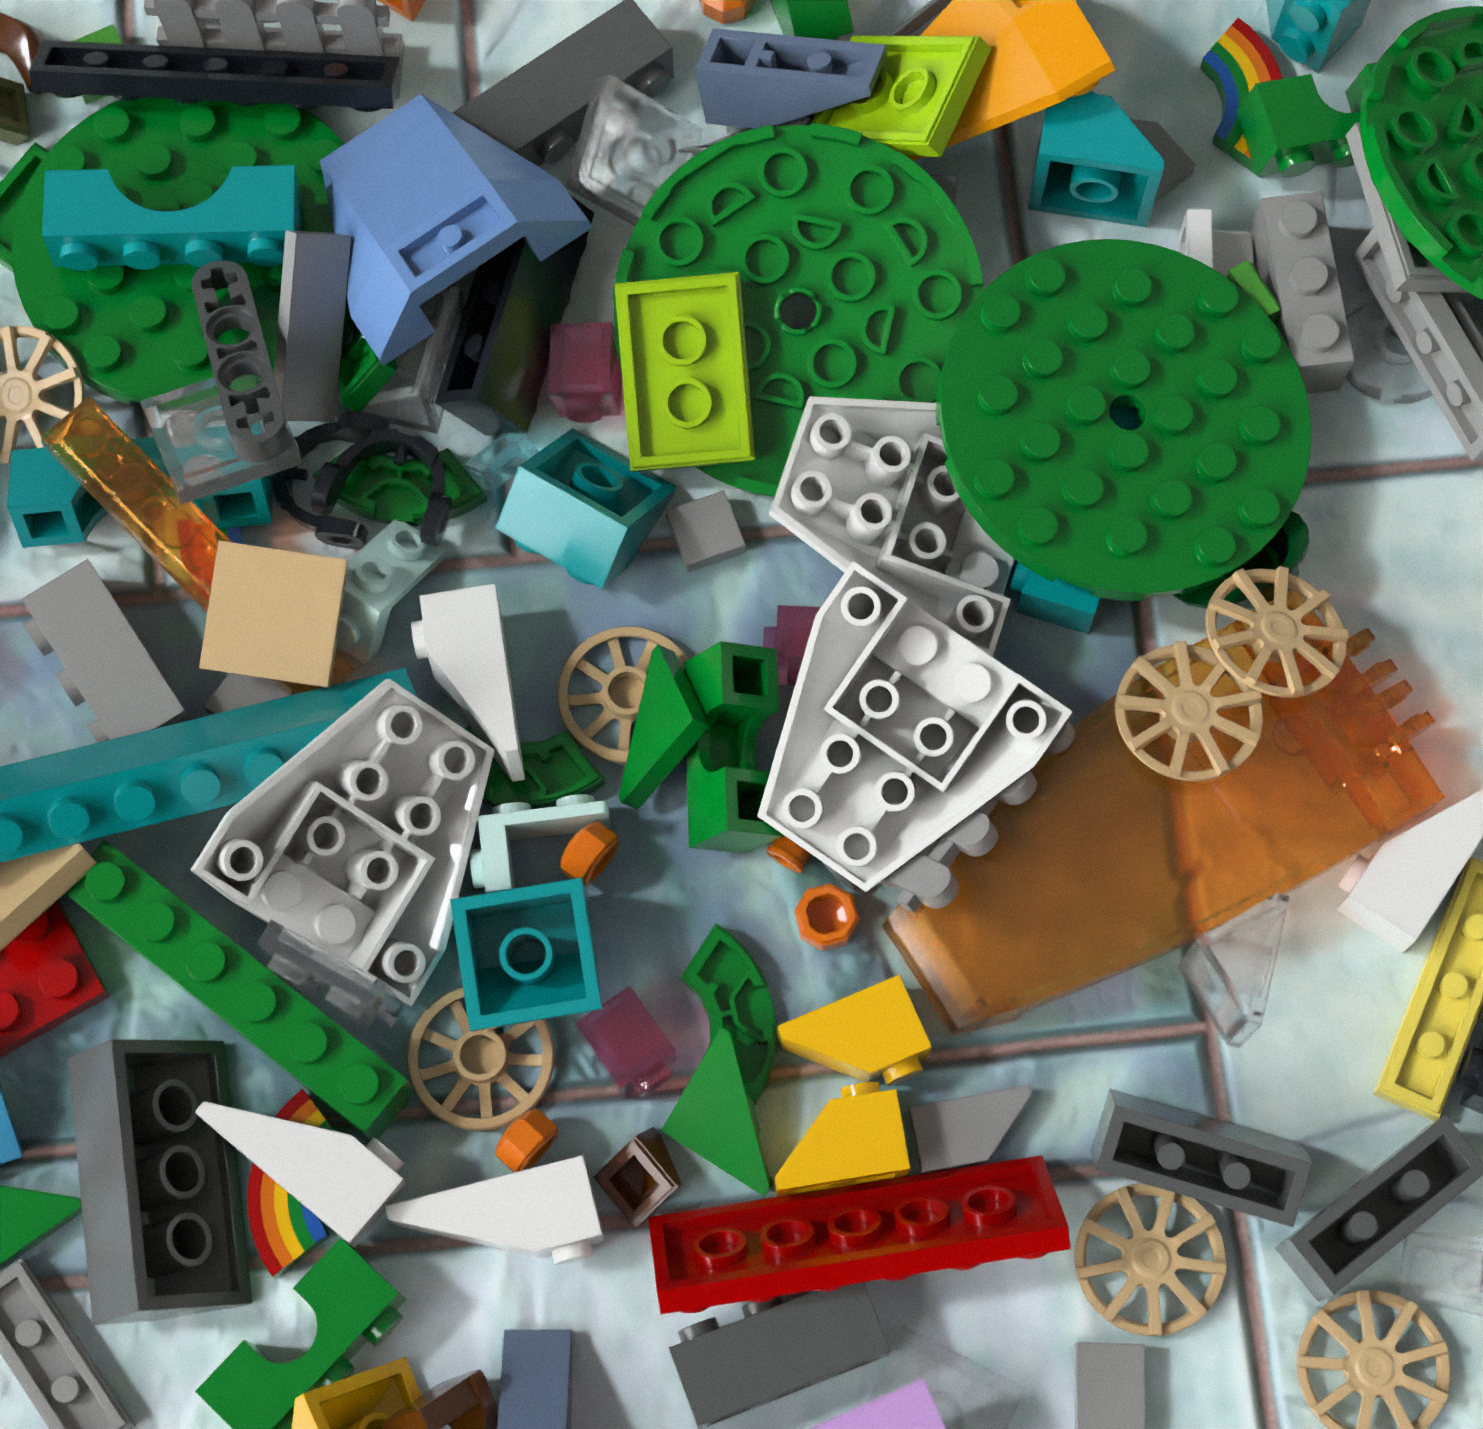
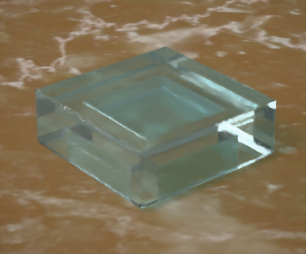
(500, 460)

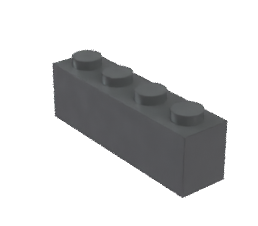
(545, 101)

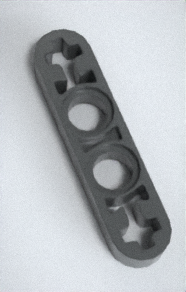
(238, 360)

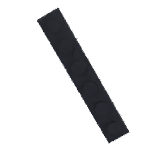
(215, 75)

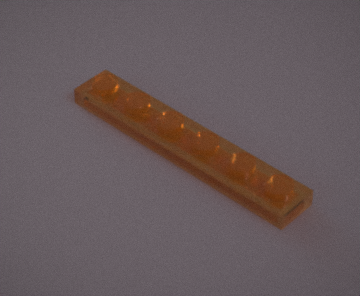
(148, 506)

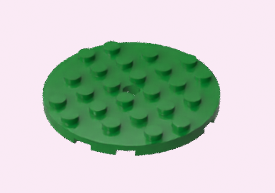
(1427, 139)
(826, 221)
(138, 327)
(1108, 505)

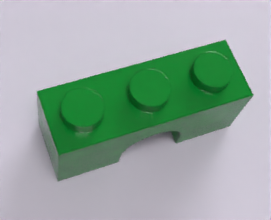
(1294, 129)
(724, 788)
(350, 1308)

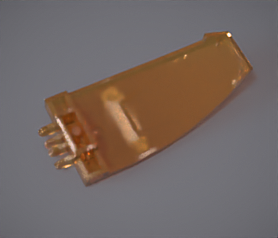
(1135, 863)

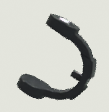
(333, 477)
(327, 529)

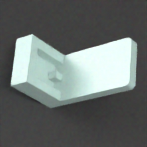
(379, 580)
(517, 821)

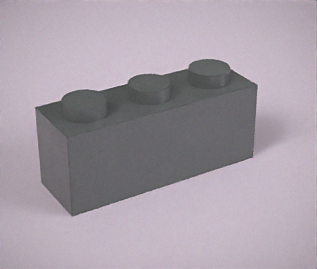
(1201, 1157)
(1381, 1209)
(776, 1350)

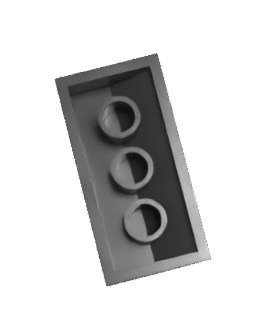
(157, 1181)

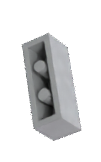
(1300, 270)
(100, 655)

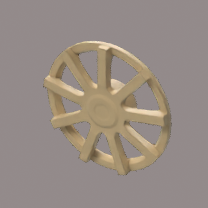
(26, 394)
(1277, 631)
(619, 692)
(1187, 712)
(479, 1061)
(1150, 1260)
(1374, 1364)

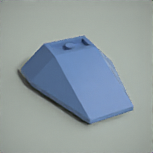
(427, 208)

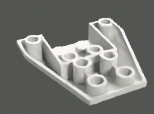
(876, 491)
(896, 732)
(361, 837)

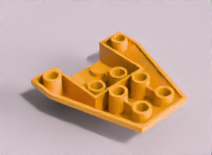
(1036, 58)

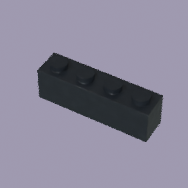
(506, 336)

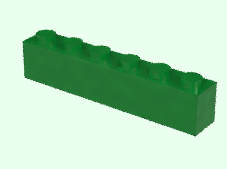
(242, 992)

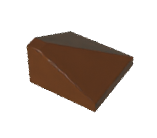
(640, 1176)

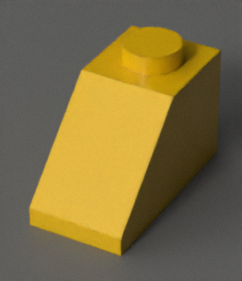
(862, 1035)
(849, 1143)

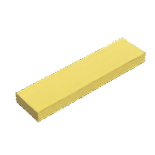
(1441, 1005)

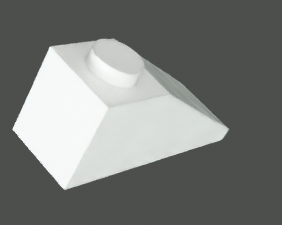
(470, 664)
(1411, 874)
(317, 1166)
(522, 1212)

